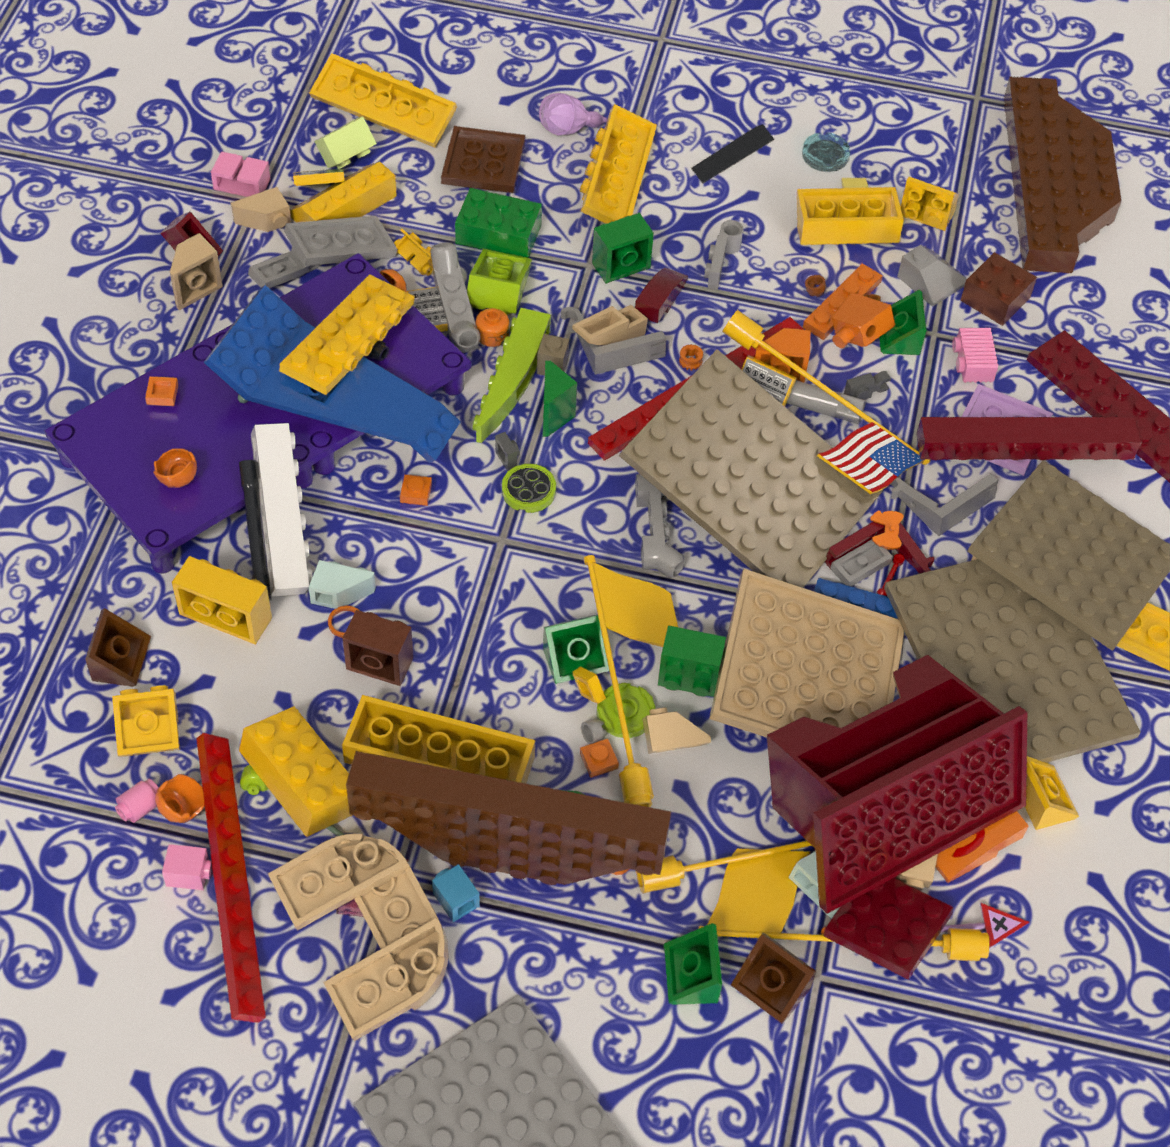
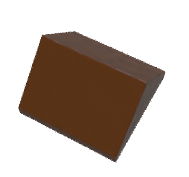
(116, 650)
(774, 978)

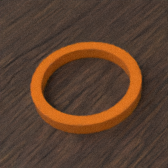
(333, 613)

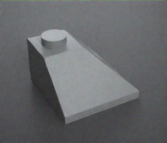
(931, 274)

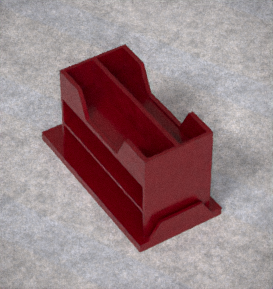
(898, 779)

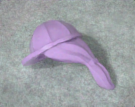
(566, 115)

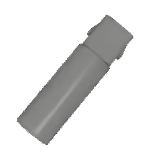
(817, 400)

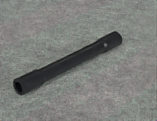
(249, 484)

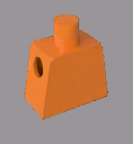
(861, 321)

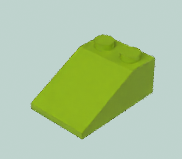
(498, 281)

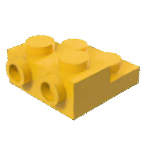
(146, 721)

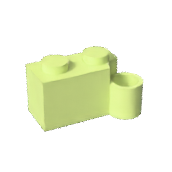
(345, 143)

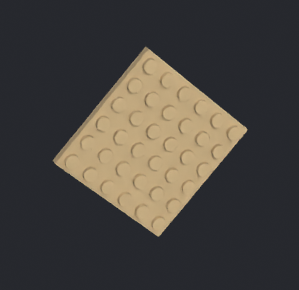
(802, 657)

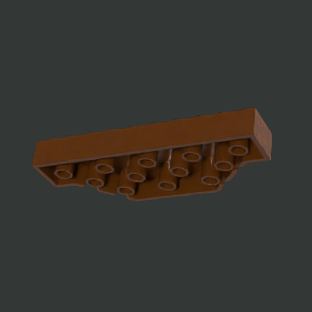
(1059, 174)
(507, 822)

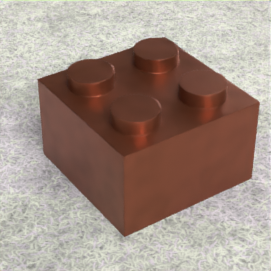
(998, 288)
(378, 647)

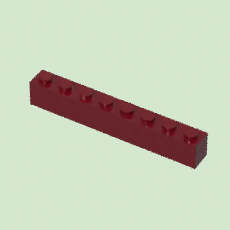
(1028, 438)

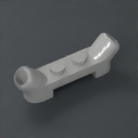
(454, 297)
(654, 549)

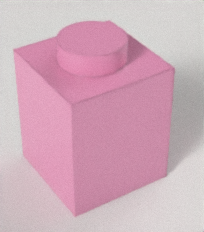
(186, 867)

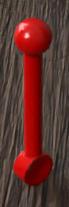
(898, 560)

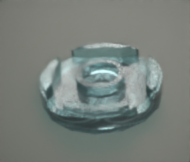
(826, 152)

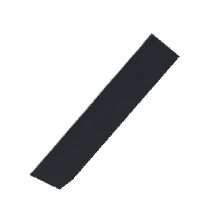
(732, 153)

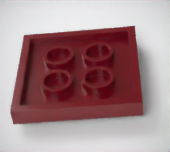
(890, 925)

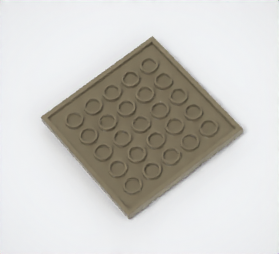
(1075, 554)

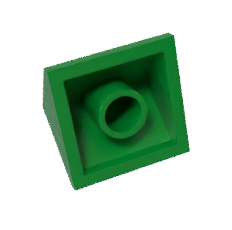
(909, 327)
(559, 399)
(574, 646)
(694, 967)

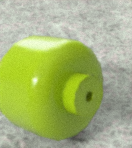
(251, 781)

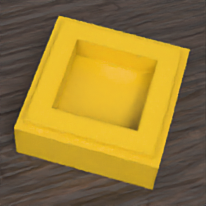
(589, 685)

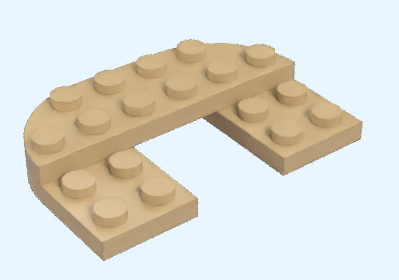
(396, 911)

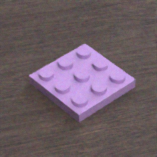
(991, 403)

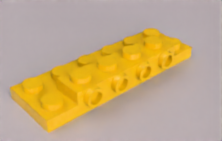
(383, 99)
(617, 166)
(347, 334)

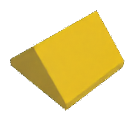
(1046, 796)

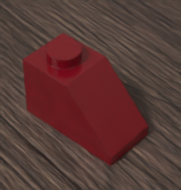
(185, 228)

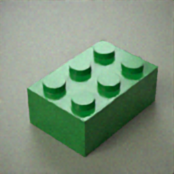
(498, 223)

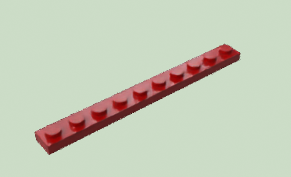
(621, 432)
(230, 880)

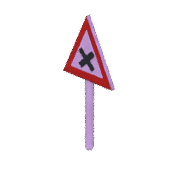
(996, 923)

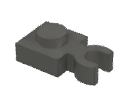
(865, 385)

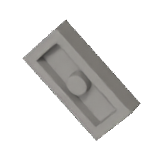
(861, 563)

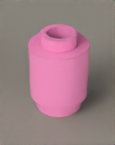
(137, 801)

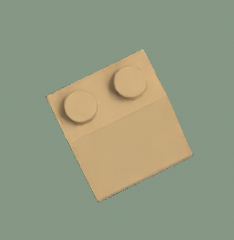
(194, 271)

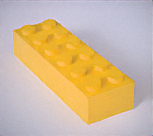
(436, 740)

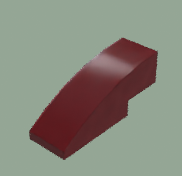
(660, 294)

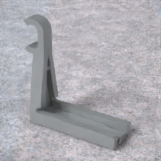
(620, 353)
(951, 513)

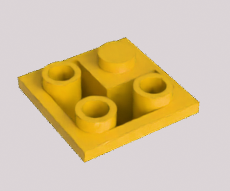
(928, 203)

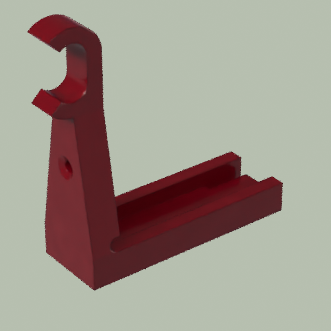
(908, 548)

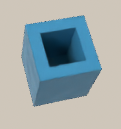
(455, 892)

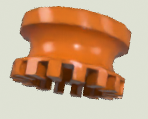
(691, 363)

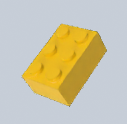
(222, 599)

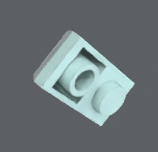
(339, 585)

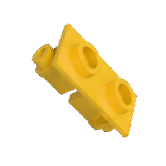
(410, 246)

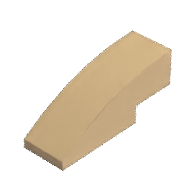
(612, 326)

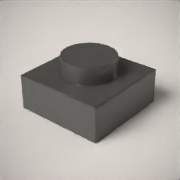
(506, 450)

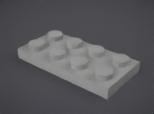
(340, 239)

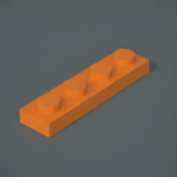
(861, 282)

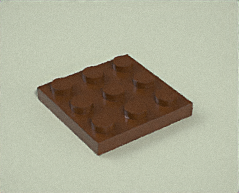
(483, 159)

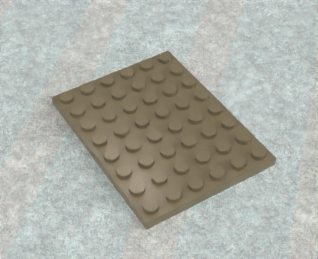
(748, 473)
(1015, 656)

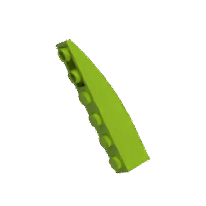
(513, 370)

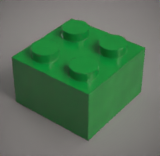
(622, 247)
(691, 661)

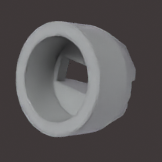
(593, 731)

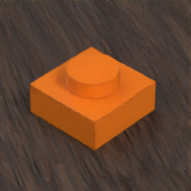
(161, 391)
(415, 490)
(599, 758)

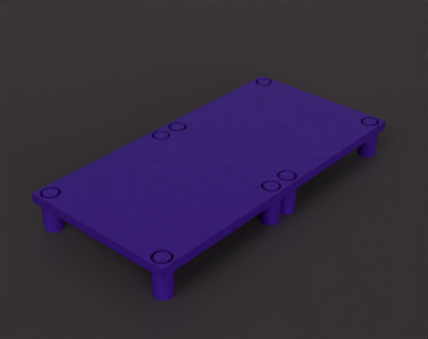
(122, 436)

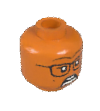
(492, 326)

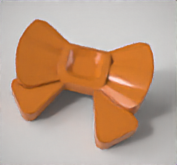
(891, 520)

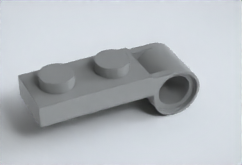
(727, 242)
(279, 269)

